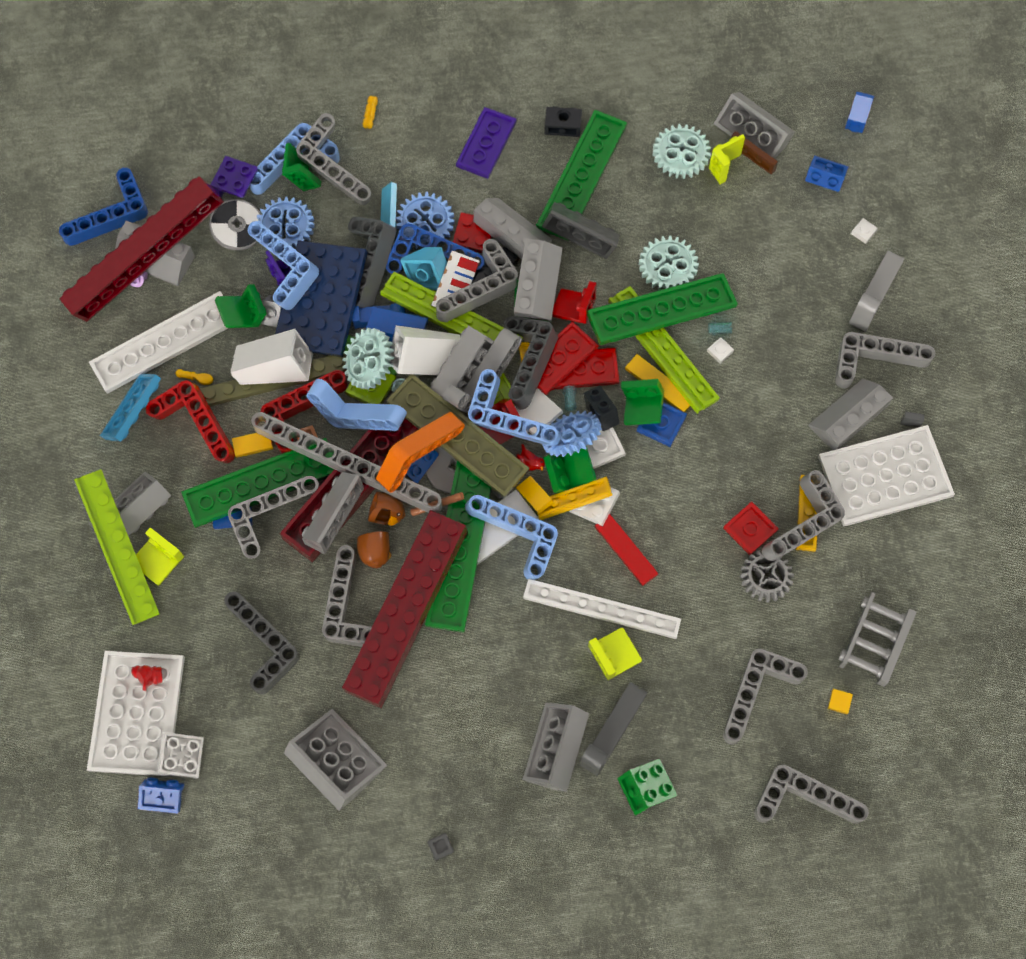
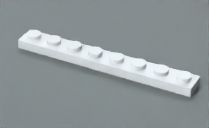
(602, 608)

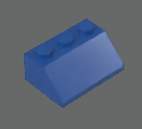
(387, 319)

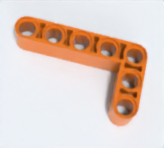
(416, 446)

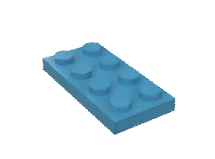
(130, 407)

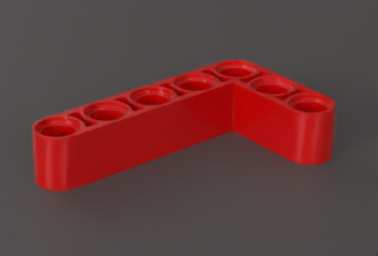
(299, 405)
(198, 416)

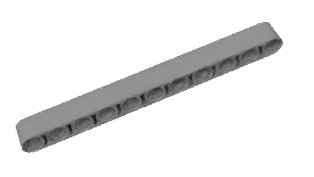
(340, 455)

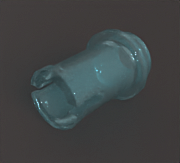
(719, 327)
(570, 398)

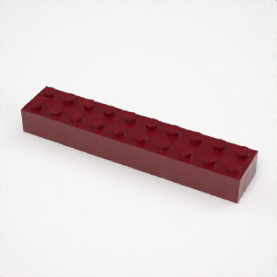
(141, 249)
(371, 447)
(405, 609)

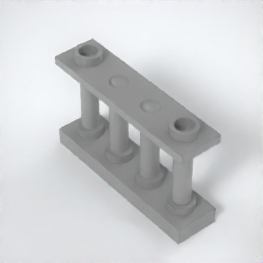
(897, 637)

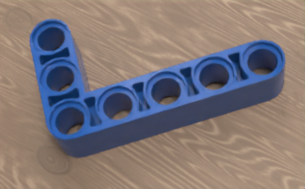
(110, 214)
(416, 239)

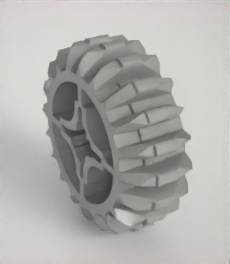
(773, 579)

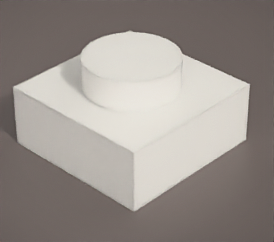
(864, 230)
(720, 350)

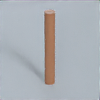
(445, 501)

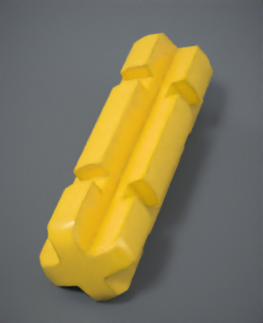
(370, 112)

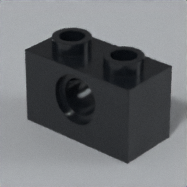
(555, 126)
(601, 405)

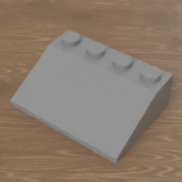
(334, 759)

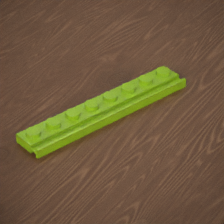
(419, 300)
(674, 362)
(116, 547)

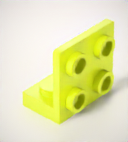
(722, 156)
(158, 557)
(614, 653)

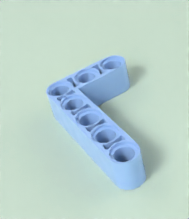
(272, 163)
(288, 288)
(354, 414)
(506, 420)
(519, 529)

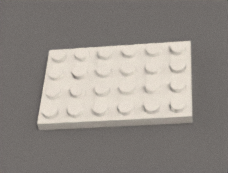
(886, 475)
(132, 720)

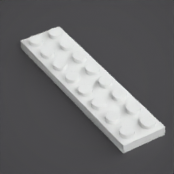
(158, 344)

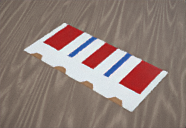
(457, 275)

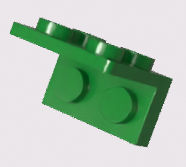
(298, 171)
(643, 401)
(569, 470)
(646, 786)

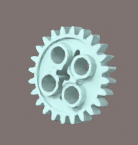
(681, 151)
(668, 263)
(368, 358)

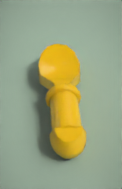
(203, 378)

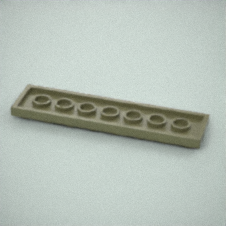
(471, 447)

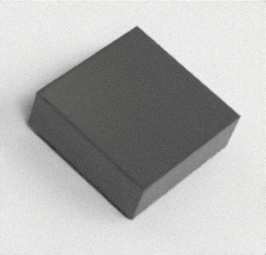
(912, 419)
(440, 846)

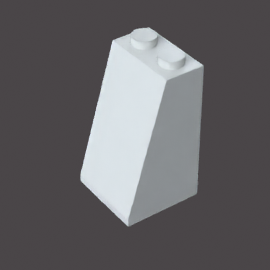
(421, 350)
(272, 360)

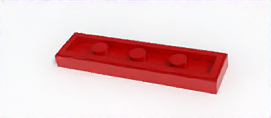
(627, 551)

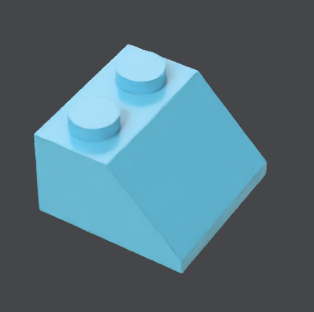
(425, 266)

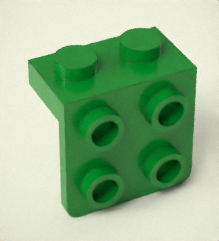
(241, 310)

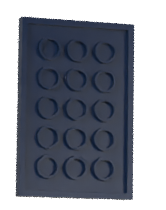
(329, 303)

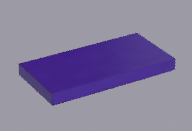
(486, 142)

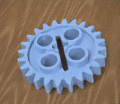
(437, 210)
(302, 224)
(575, 433)

